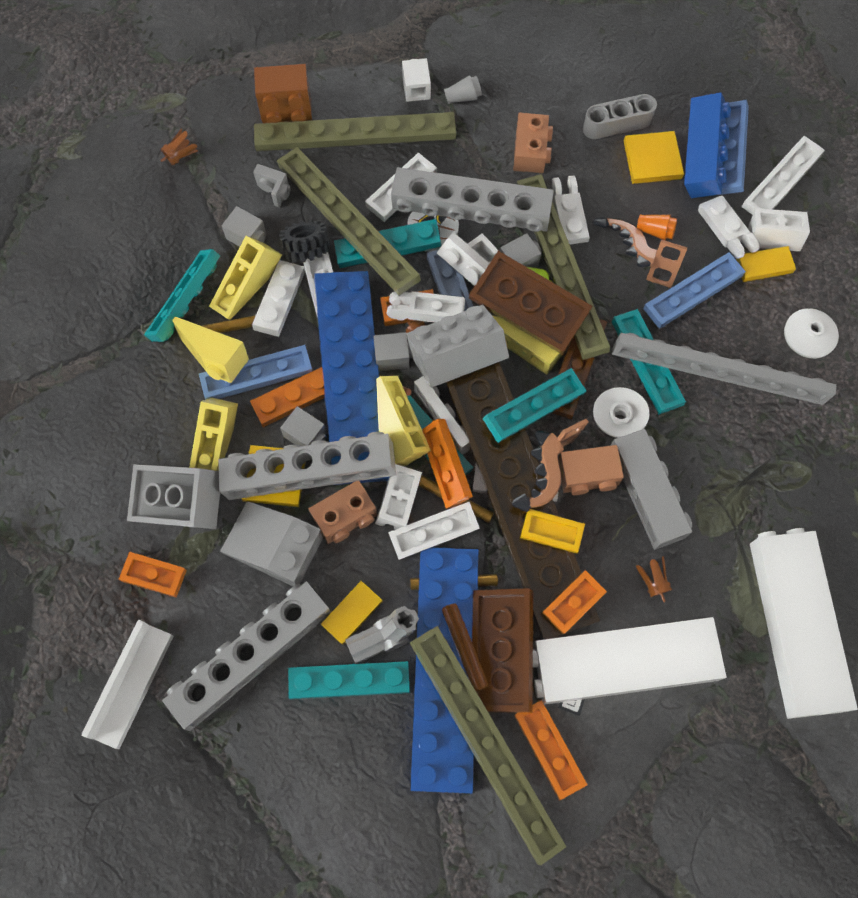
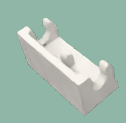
(779, 228)
(398, 497)

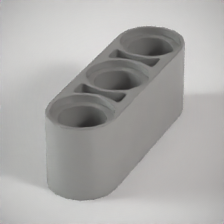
(619, 116)

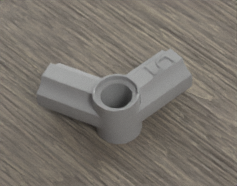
(385, 635)

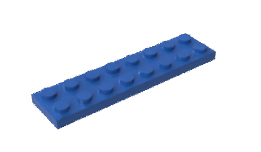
(347, 356)
(439, 750)

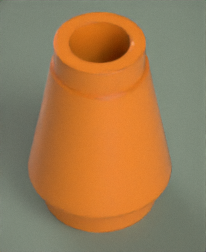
(657, 225)

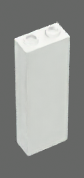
(802, 624)
(627, 661)

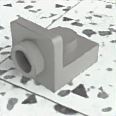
(274, 182)

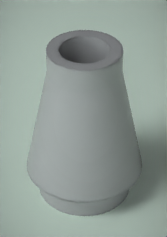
(464, 90)

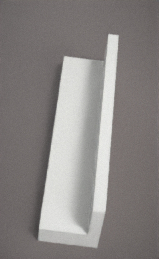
(127, 685)

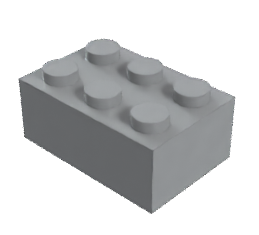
(457, 345)

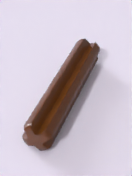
(465, 647)

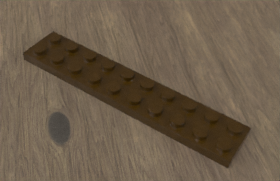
(507, 474)

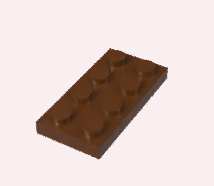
(530, 302)
(505, 647)

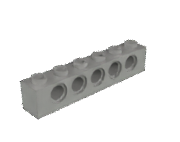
(464, 189)
(234, 469)
(180, 698)

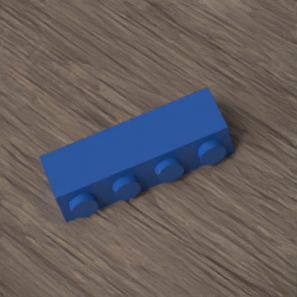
(707, 145)

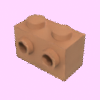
(531, 143)
(590, 469)
(343, 512)

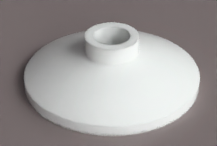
(806, 341)
(620, 402)

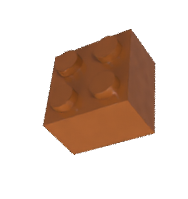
(283, 93)

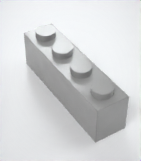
(651, 491)

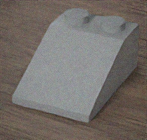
(174, 496)
(273, 543)

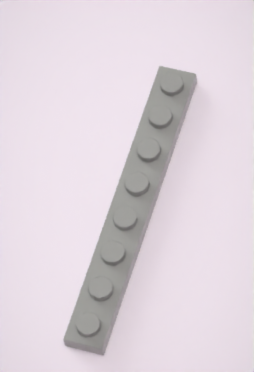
(723, 369)

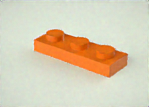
(286, 398)
(446, 464)
(551, 751)

